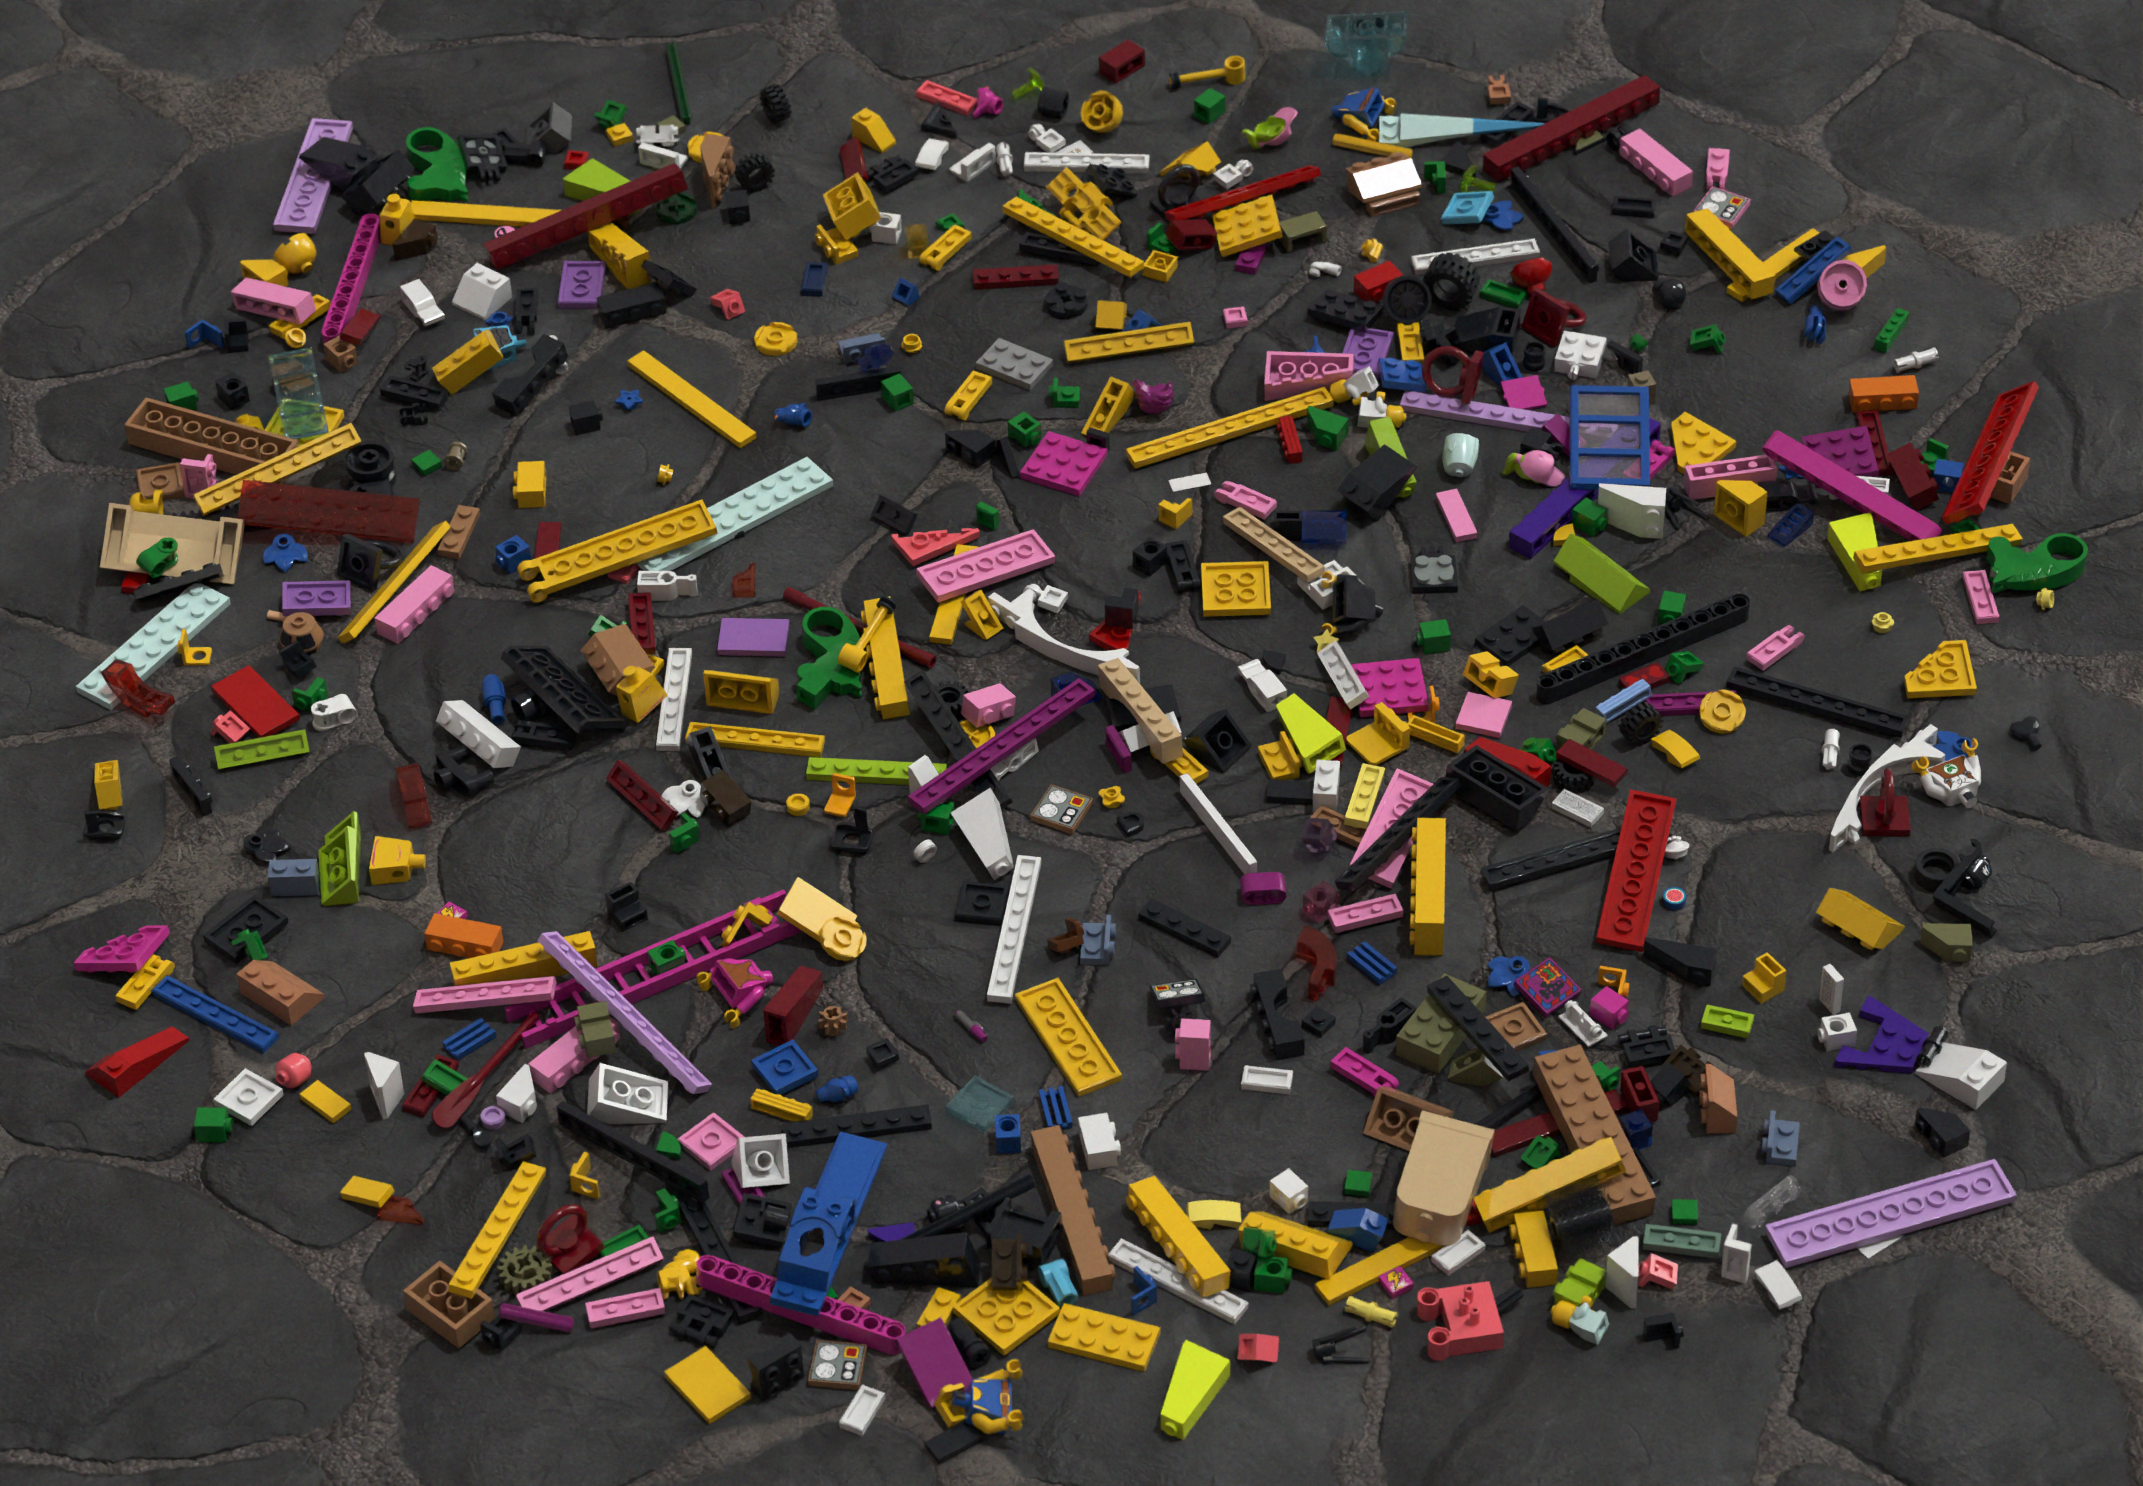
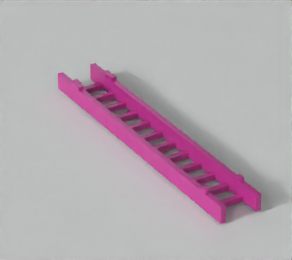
(769, 935)

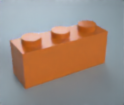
(1883, 393)
(462, 936)

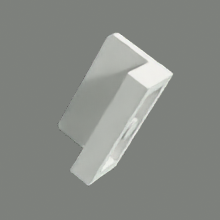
(659, 157)
(975, 163)
(1736, 1257)

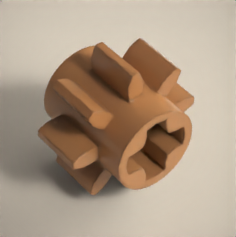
(832, 1020)

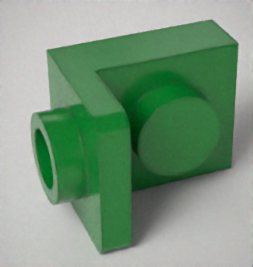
(1436, 172)
(1158, 241)
(1707, 337)
(1064, 395)
(1934, 451)
(1682, 663)
(254, 947)
(1607, 1078)
(1540, 1152)
(1259, 1241)

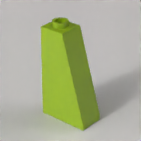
(591, 181)
(1383, 432)

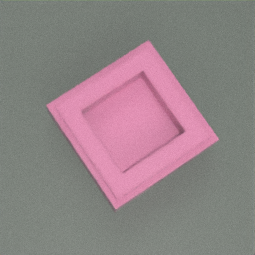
(1235, 317)

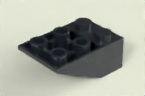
(1488, 329)

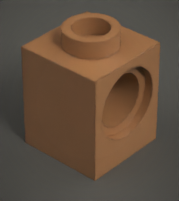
(340, 354)

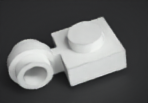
(1048, 141)
(1229, 176)
(1050, 598)

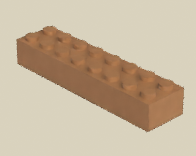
(195, 434)
(1586, 1117)

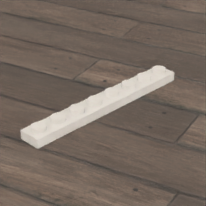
(1014, 929)

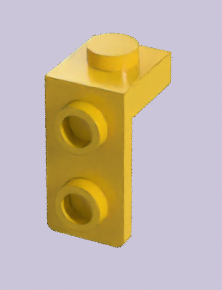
(756, 914)

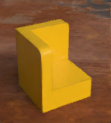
(1174, 514)

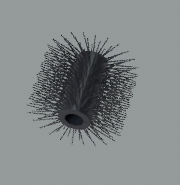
(1581, 1220)

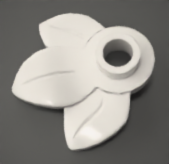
(684, 800)

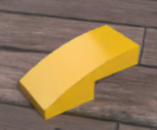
(1676, 748)

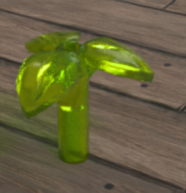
(1034, 81)
(1468, 180)

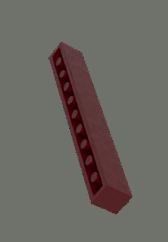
(1570, 127)
(585, 216)

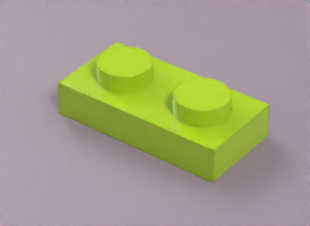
(1727, 1021)

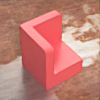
(1258, 1347)

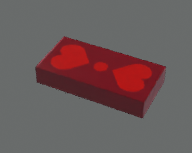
(1652, 674)

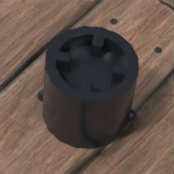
(1053, 102)

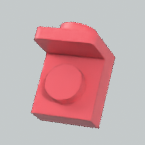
(729, 302)
(229, 727)
(1658, 1271)

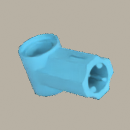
(1057, 1279)

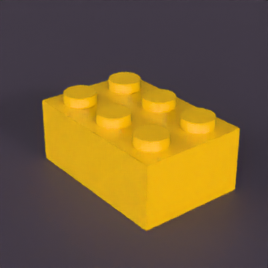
(852, 206)

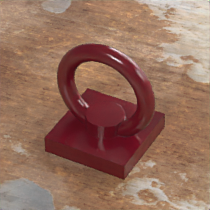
(1549, 315)
(1468, 378)
(1885, 813)
(571, 1242)

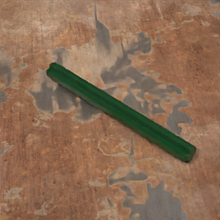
(678, 82)

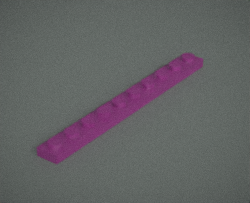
(1001, 746)

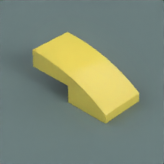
(1211, 1212)

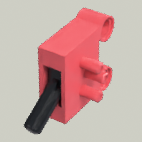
(1468, 1317)

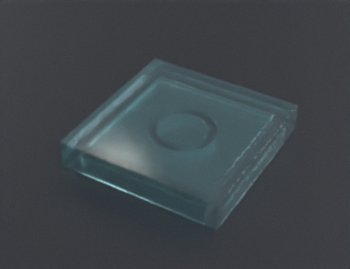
(979, 1103)

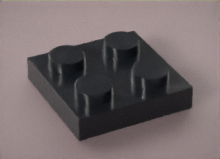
(668, 278)

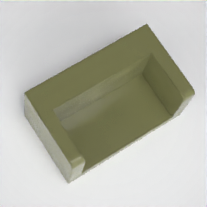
(1301, 227)

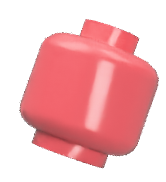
(293, 1070)

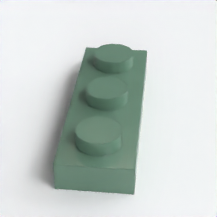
(1682, 1241)

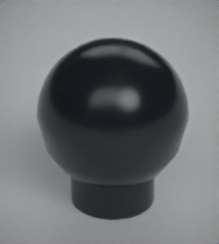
(1670, 292)

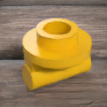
(1371, 249)

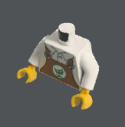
(1954, 779)

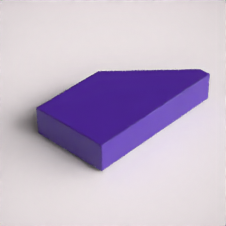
(891, 1232)

